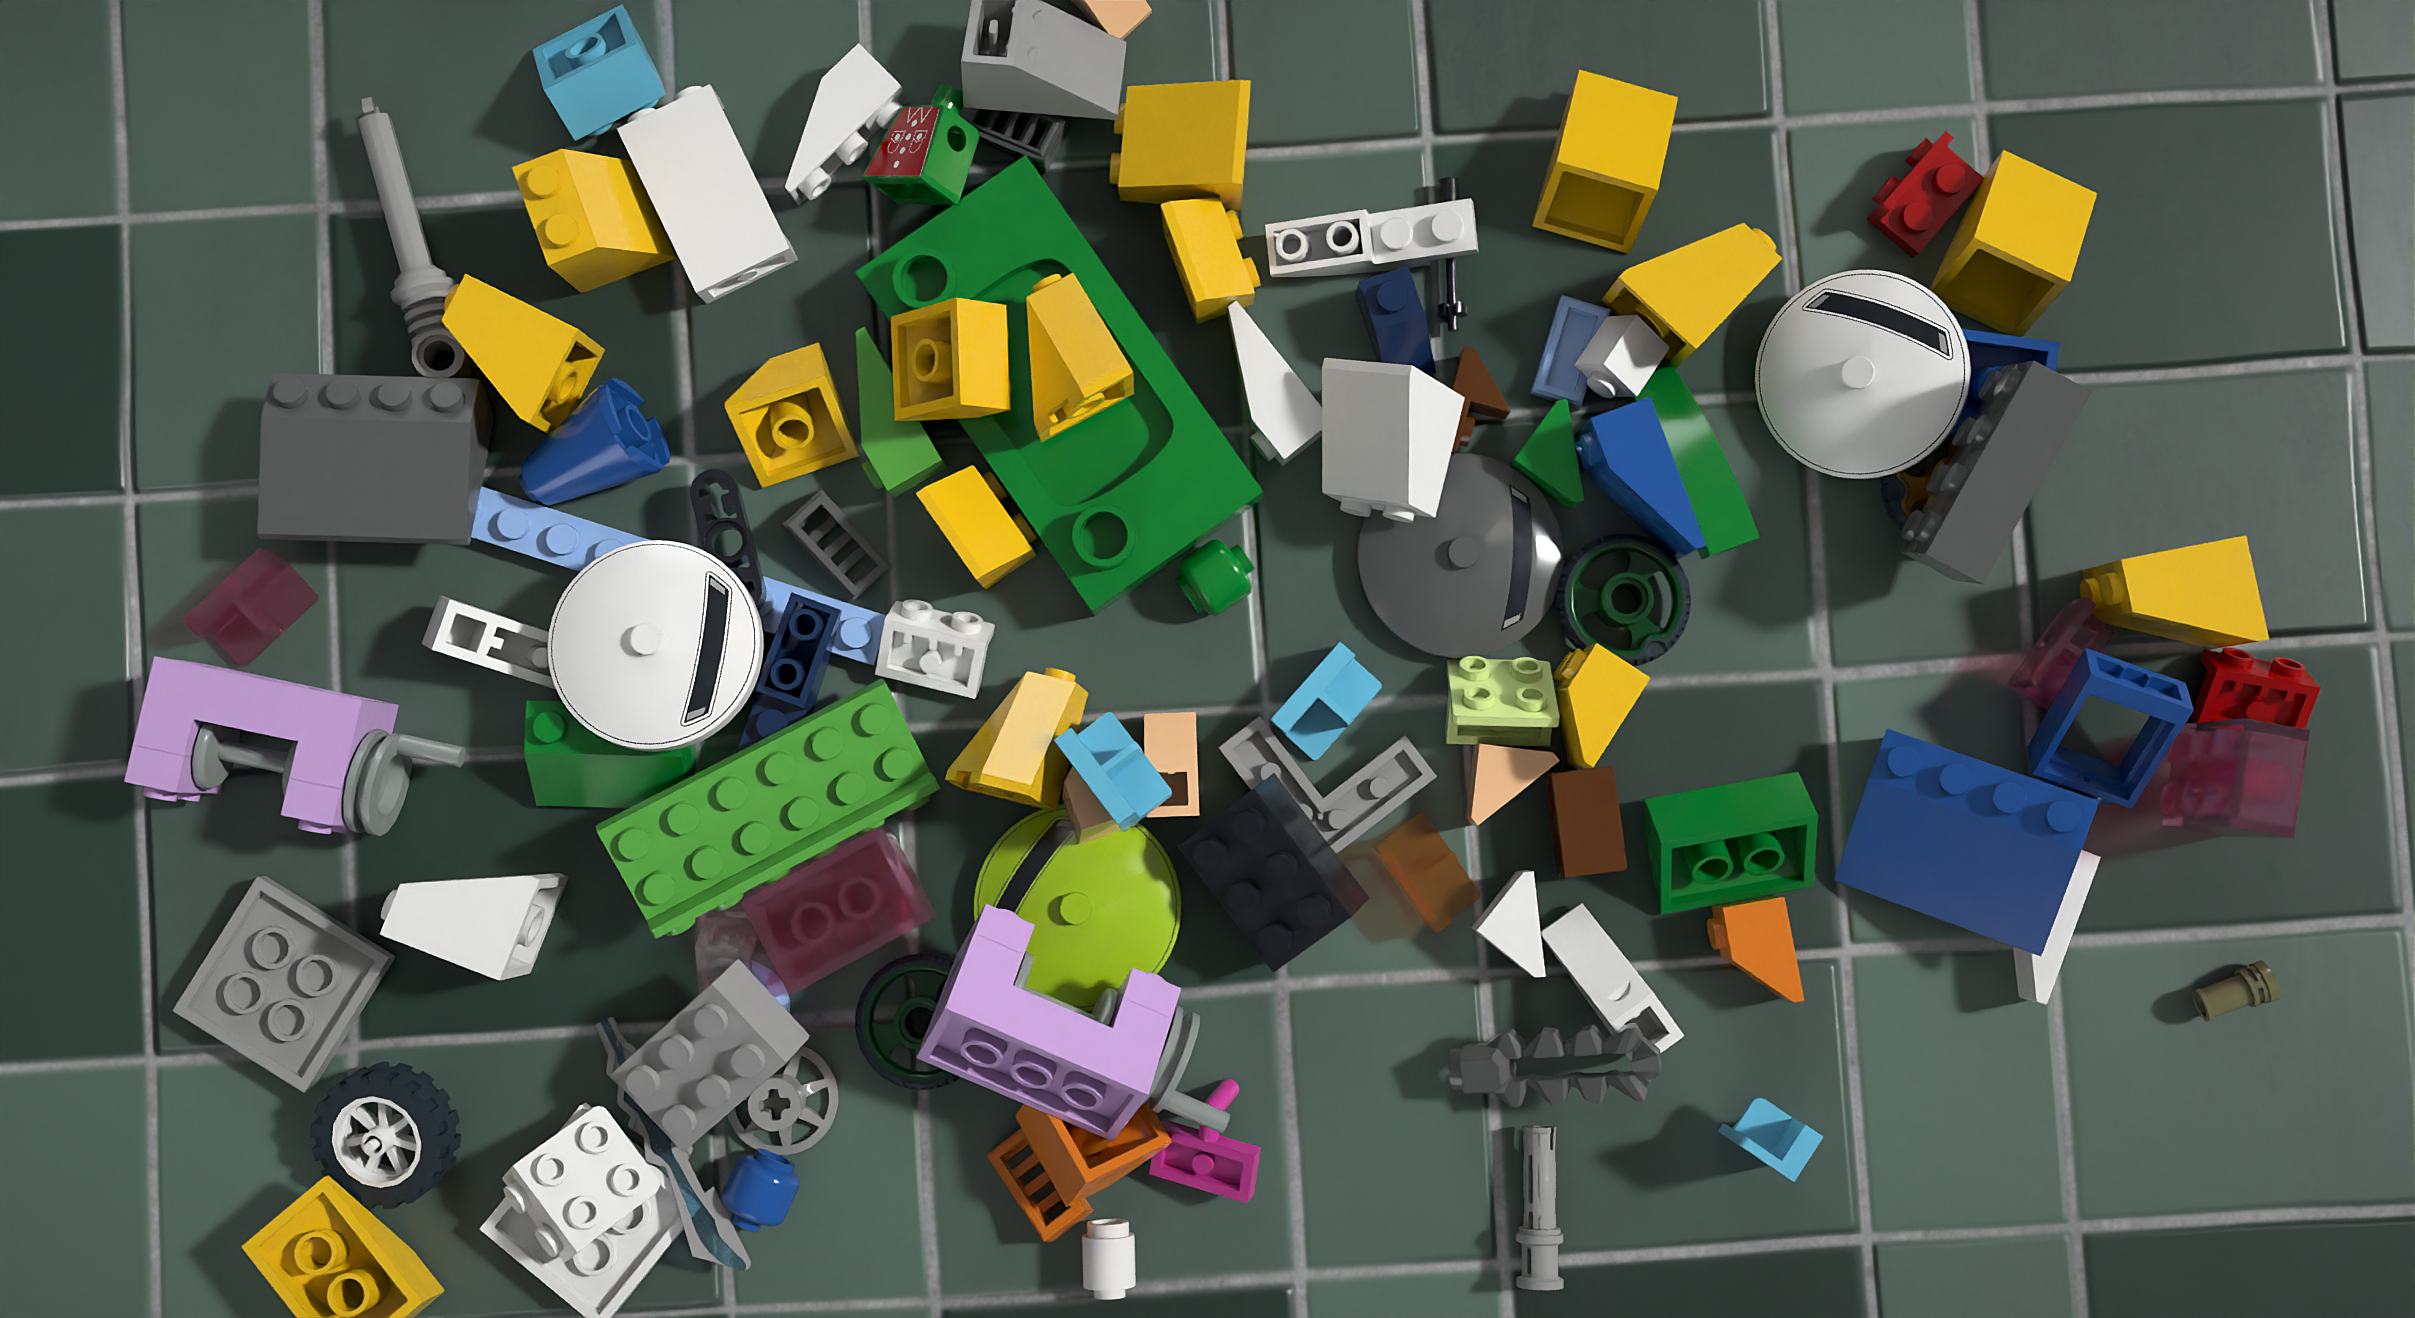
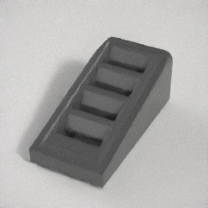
(1047, 148)
(806, 513)

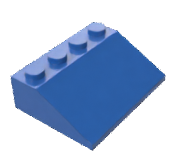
(1965, 841)

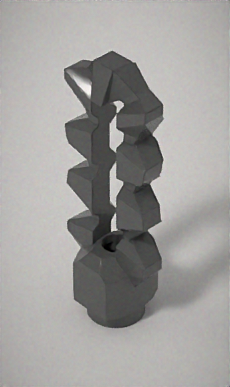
(1492, 1065)

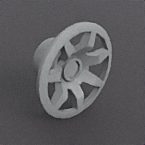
(783, 1101)

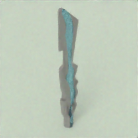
(702, 1214)

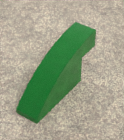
(1700, 462)

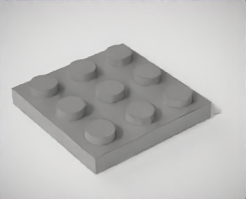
(284, 983)

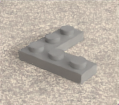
(1350, 806)

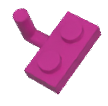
(1207, 1159)

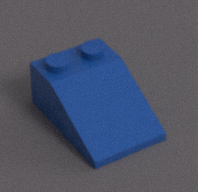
(1637, 472)

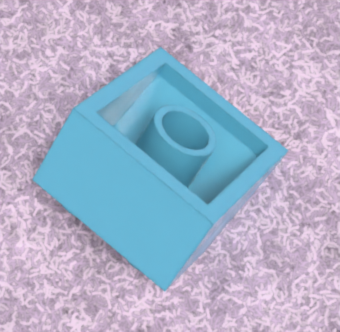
(598, 73)

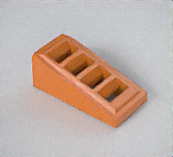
(1036, 1212)

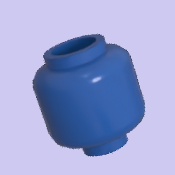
(760, 1190)

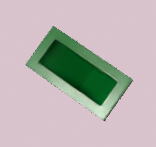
(1551, 458)

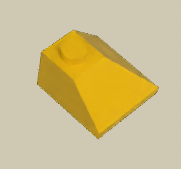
(791, 417)

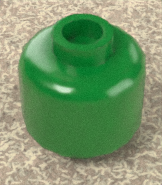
(1215, 577)

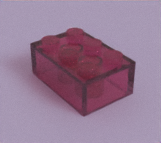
(2235, 778)
(839, 909)

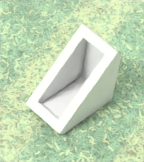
(1514, 924)

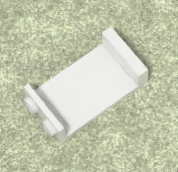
(706, 193)

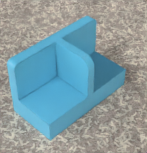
(1326, 702)
(1115, 770)
(1773, 1137)

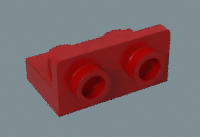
(1926, 196)
(2254, 689)

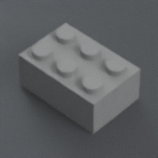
(711, 1055)

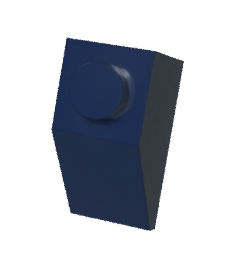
(1396, 320)

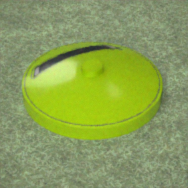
(1091, 903)

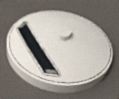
(1862, 374)
(655, 646)

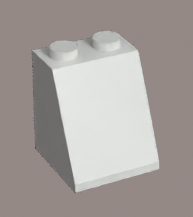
(1386, 437)
(476, 922)

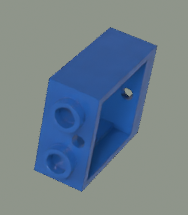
(2126, 685)

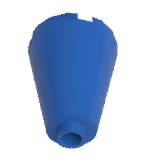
(596, 448)

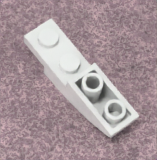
(1371, 242)

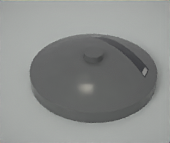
(1472, 572)

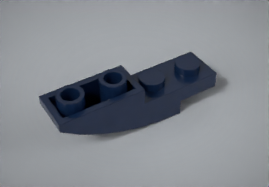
(792, 668)

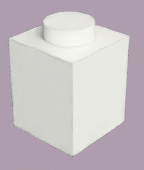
(1621, 356)

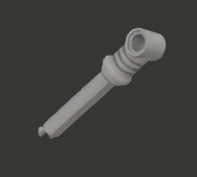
(420, 285)

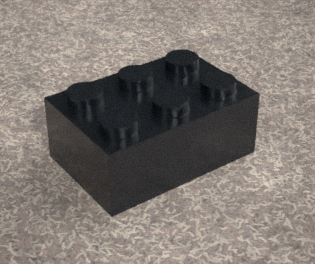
(1274, 873)

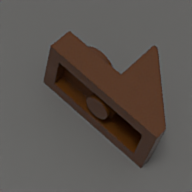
(1480, 395)

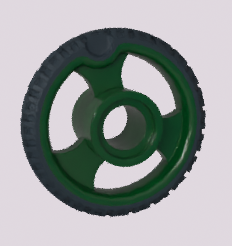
(1644, 559)
(880, 1039)

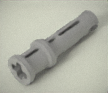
(1539, 1231)

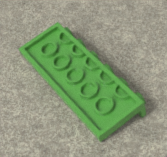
(768, 809)

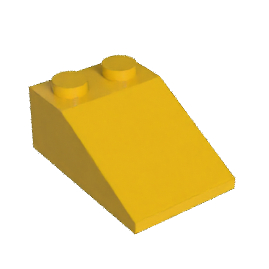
(340, 1260)

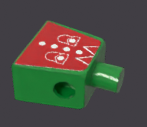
(925, 152)

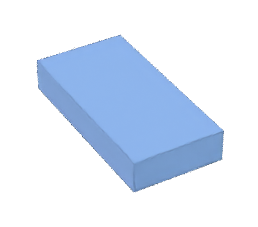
(1568, 336)

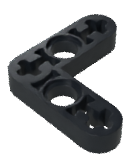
(731, 503)

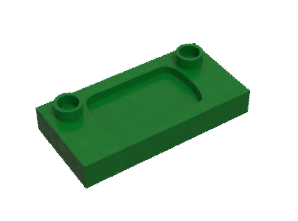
(1123, 485)

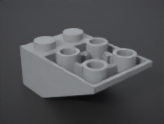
(1039, 61)

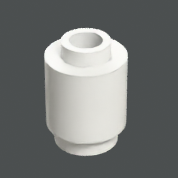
(1108, 1258)

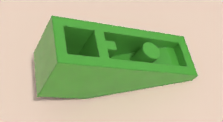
(897, 450)

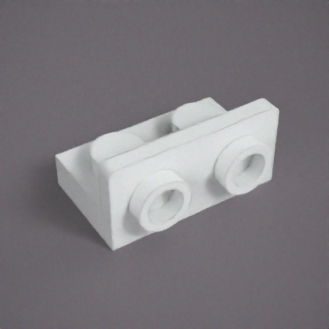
(934, 647)

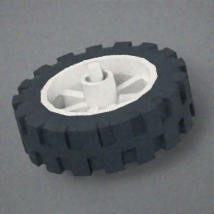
(356, 1158)

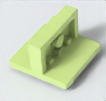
(1500, 702)

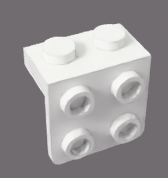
(580, 1183)

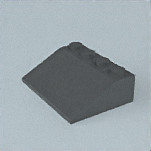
(372, 458)

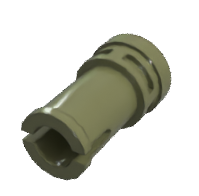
(2248, 986)

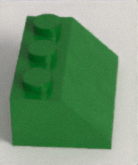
(584, 770)
(1731, 842)

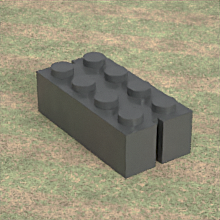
(1993, 470)

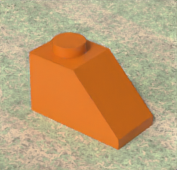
(1759, 942)

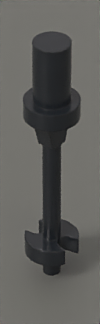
(1452, 310)

